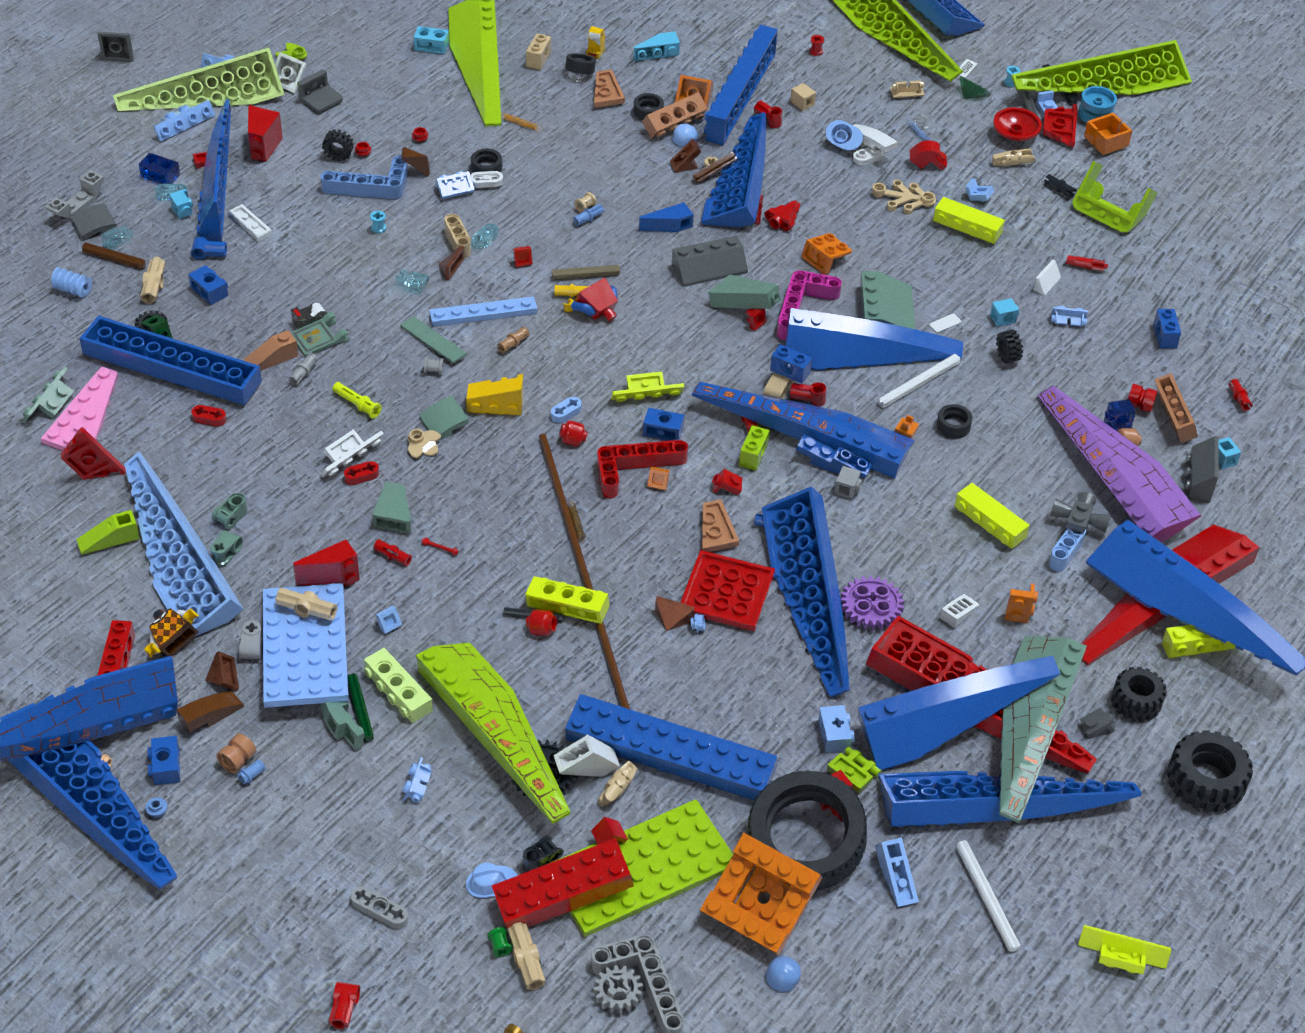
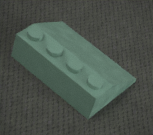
(886, 299)

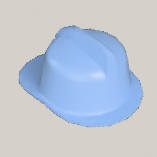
(844, 135)
(484, 876)

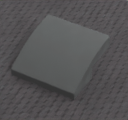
(93, 219)

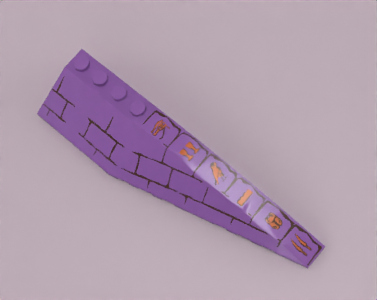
(1127, 471)

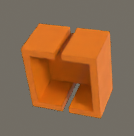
(1108, 133)

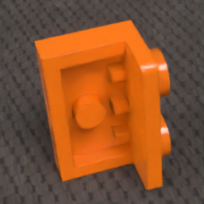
(1021, 605)

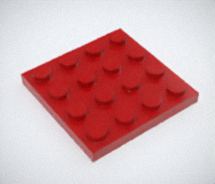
(728, 590)

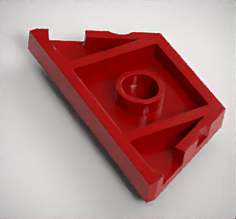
(1061, 124)
(89, 457)

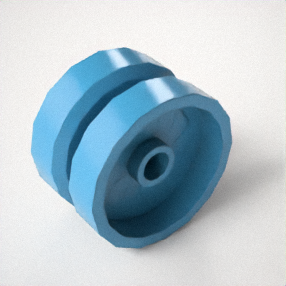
(1096, 102)

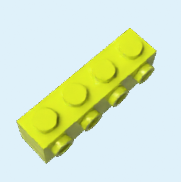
(968, 220)
(991, 515)
(1188, 641)

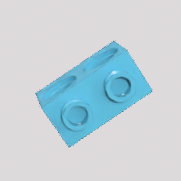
(431, 40)

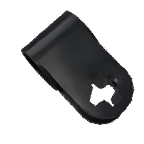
(541, 853)

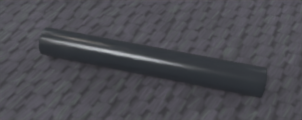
(525, 613)

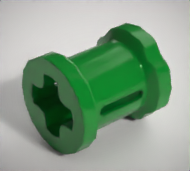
(499, 942)

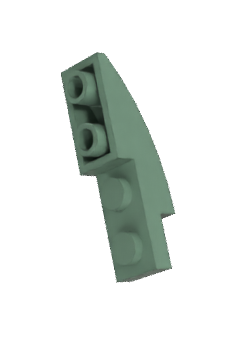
(341, 723)

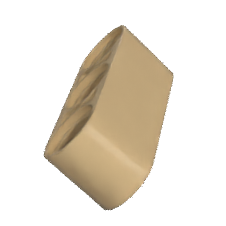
(457, 233)
(778, 386)

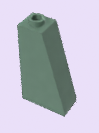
(744, 293)

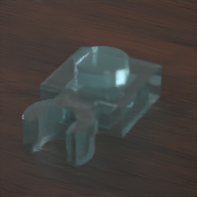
(413, 281)

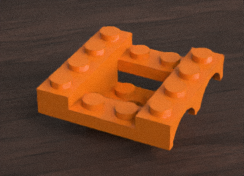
(785, 880)

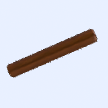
(113, 255)

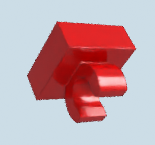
(522, 256)
(756, 318)

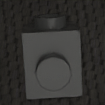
(1097, 722)

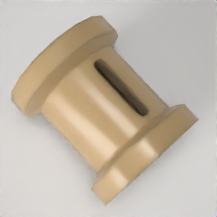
(585, 202)

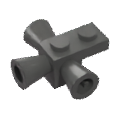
(1081, 513)

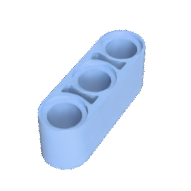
(1066, 549)

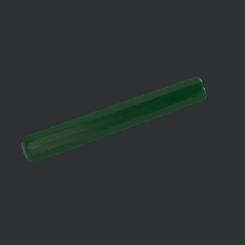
(360, 706)

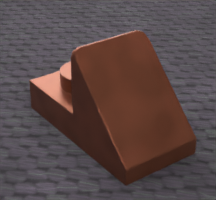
(685, 157)

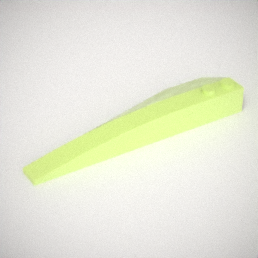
(241, 79)

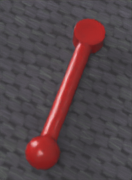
(425, 541)

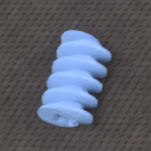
(71, 282)

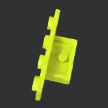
(646, 385)
(1124, 951)

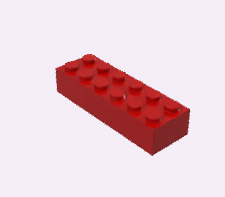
(563, 885)

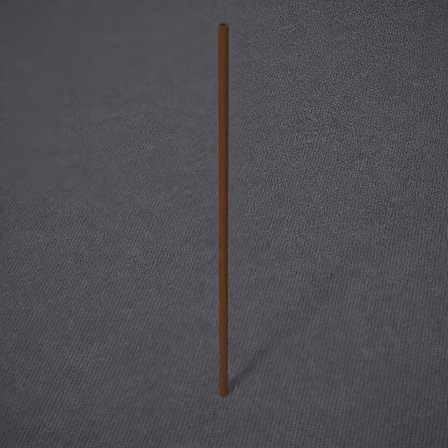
(583, 569)

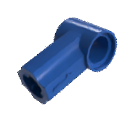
(202, 248)

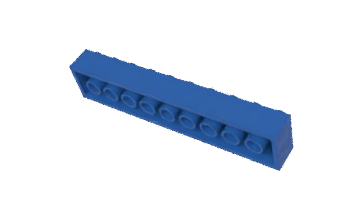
(740, 85)
(171, 360)
(673, 747)

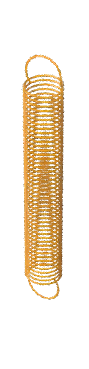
(521, 120)

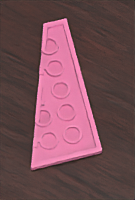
(85, 411)

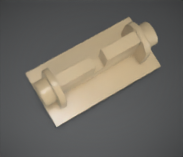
(901, 89)

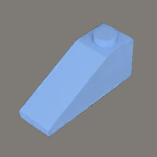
(897, 871)

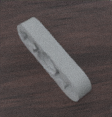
(383, 916)

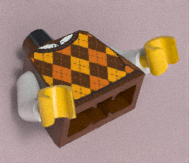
(171, 631)

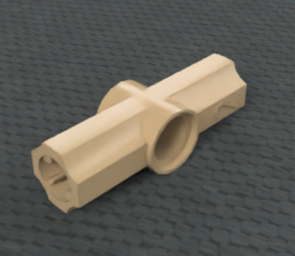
(153, 280)
(306, 604)
(526, 956)

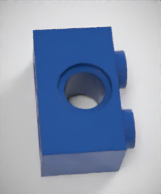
(208, 284)
(1167, 328)
(791, 364)
(663, 424)
(165, 760)

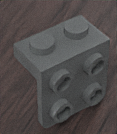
(317, 93)

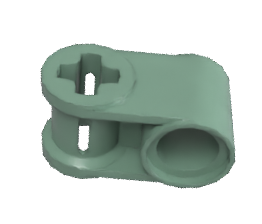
(231, 510)
(225, 547)

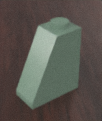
(392, 509)

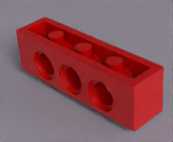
(117, 647)

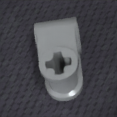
(251, 641)

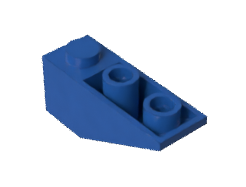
(668, 219)

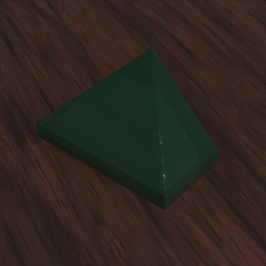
(972, 90)

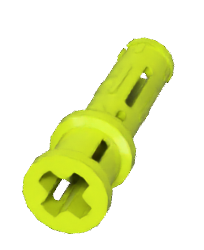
(362, 403)

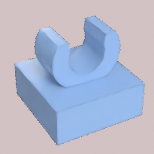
(388, 619)

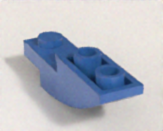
(830, 458)

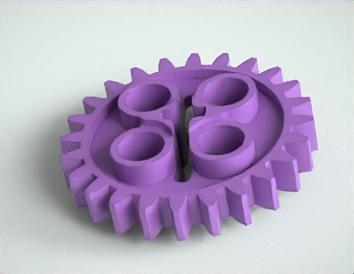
(871, 602)

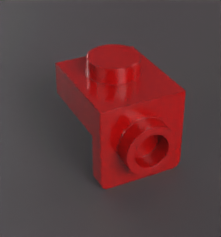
(727, 481)

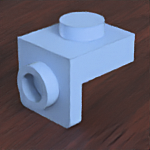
(978, 193)

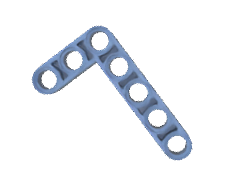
(366, 184)

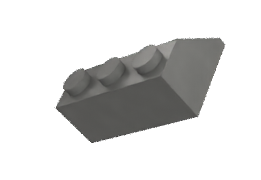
(1202, 470)

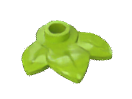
(294, 51)

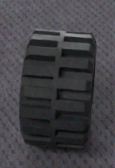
(1141, 682)

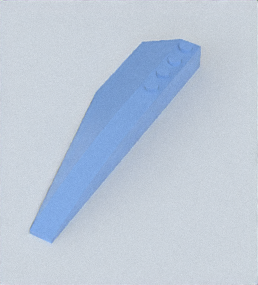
(178, 559)

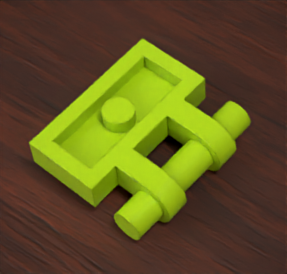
(858, 776)

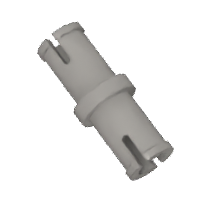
(303, 369)

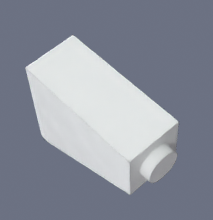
(587, 758)

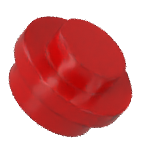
(420, 134)
(362, 149)

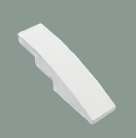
(876, 139)

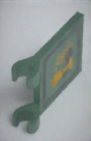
(318, 336)

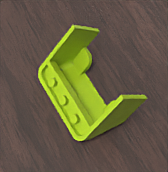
(1089, 202)

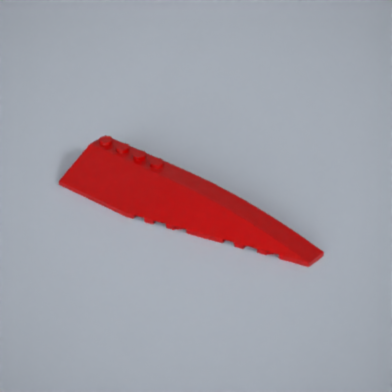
(1213, 551)
(921, 660)

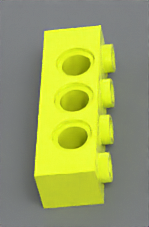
(567, 599)

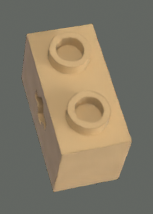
(538, 51)

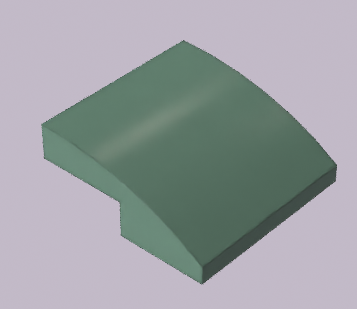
(444, 417)

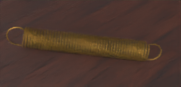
(575, 520)

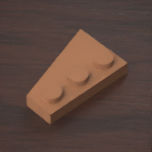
(607, 90)
(717, 528)

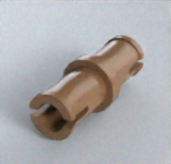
(513, 339)

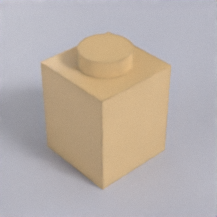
(803, 96)

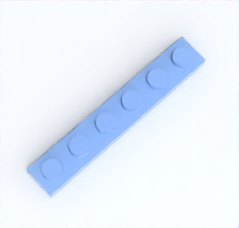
(483, 311)

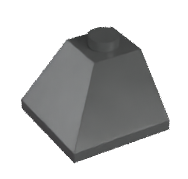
(115, 46)

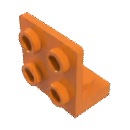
(823, 250)

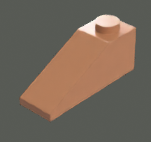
(274, 351)

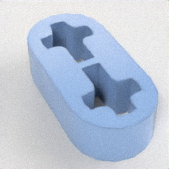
(568, 409)

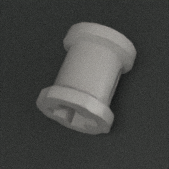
(432, 365)

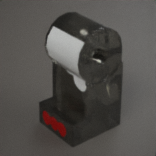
(307, 315)

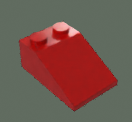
(328, 566)

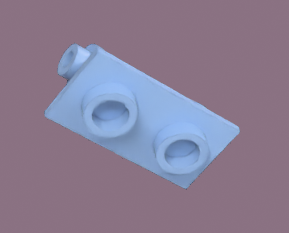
(1061, 314)
(412, 787)

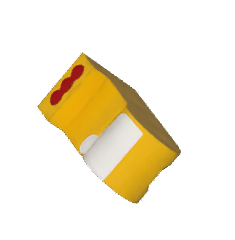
(596, 42)

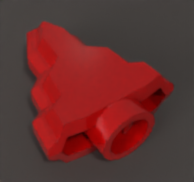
(783, 215)

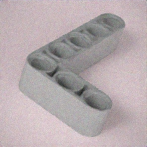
(651, 977)

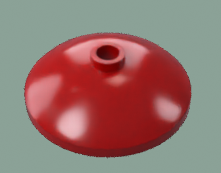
(1017, 124)

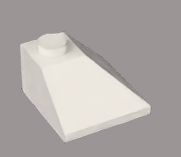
(289, 71)

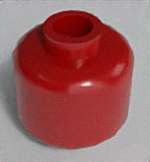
(572, 433)
(541, 622)

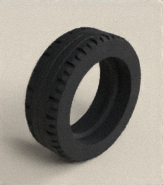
(821, 788)

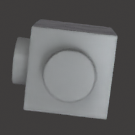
(848, 482)

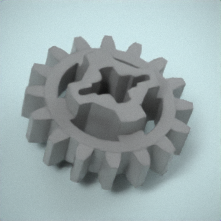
(618, 990)

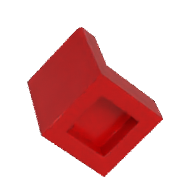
(607, 830)

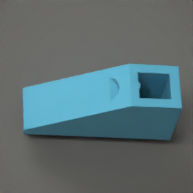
(659, 46)

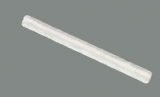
(919, 380)
(988, 896)

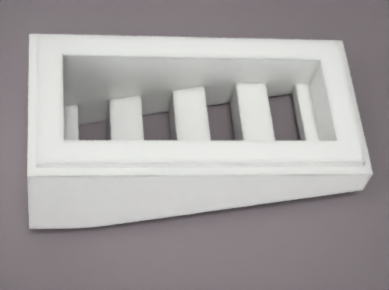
(954, 620)

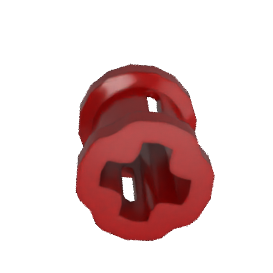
(816, 47)

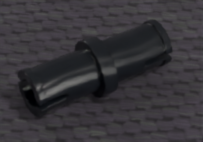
(1060, 185)

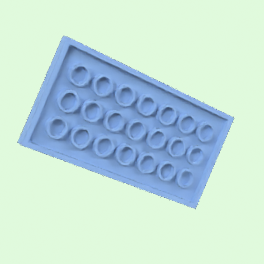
(304, 655)

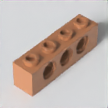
(693, 103)
(1176, 408)

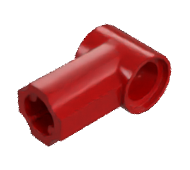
(773, 114)
(814, 393)
(344, 999)

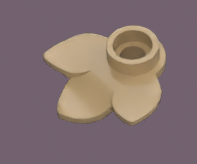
(423, 442)

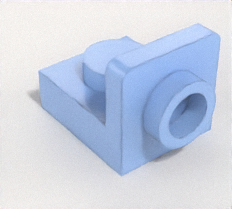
(1045, 101)

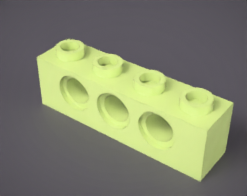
(397, 685)

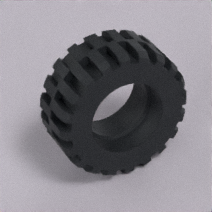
(1206, 791)

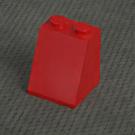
(263, 132)

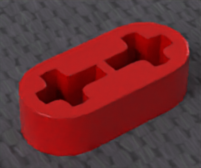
(208, 415)
(361, 473)

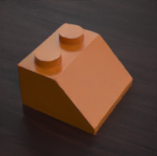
(691, 85)

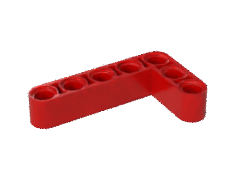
(635, 456)

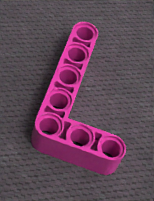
(807, 284)

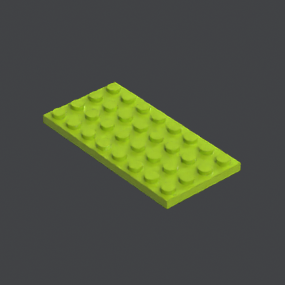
(664, 860)

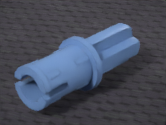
(588, 215)

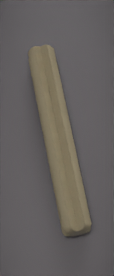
(584, 272)

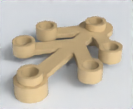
(922, 198)

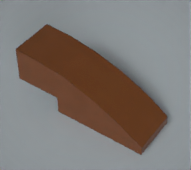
(208, 710)

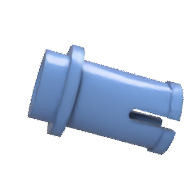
(246, 775)

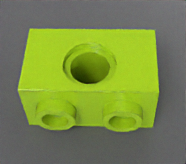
(754, 448)

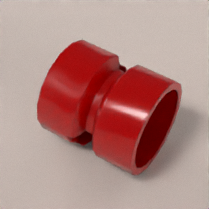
(1142, 398)

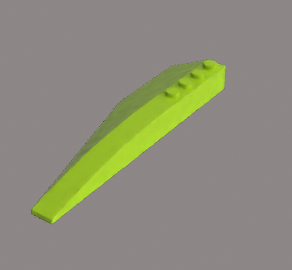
(475, 49)
(1122, 72)

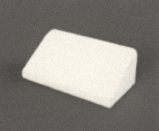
(1047, 278)

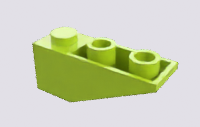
(110, 532)

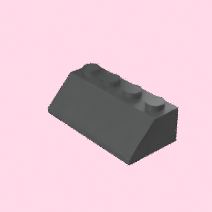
(709, 261)

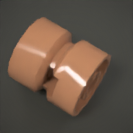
(235, 754)

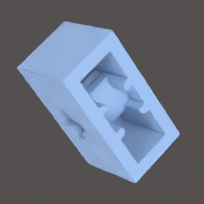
(835, 728)

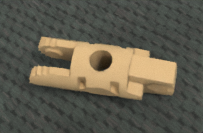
(1013, 157)
(617, 784)

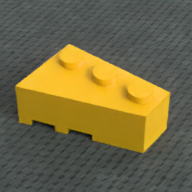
(496, 397)

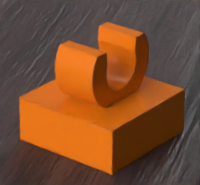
(907, 427)
(658, 478)

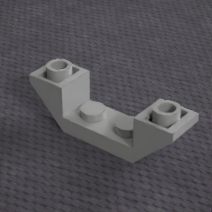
(90, 187)

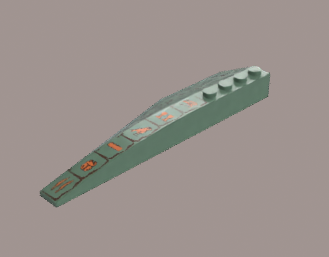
(1033, 721)

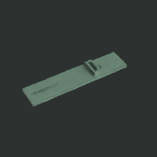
(433, 339)

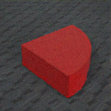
(199, 159)

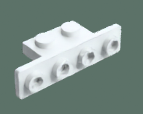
(346, 448)

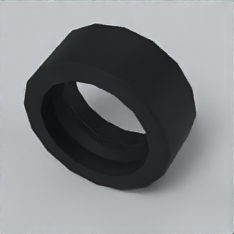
(580, 63)
(646, 99)
(486, 155)
(956, 411)

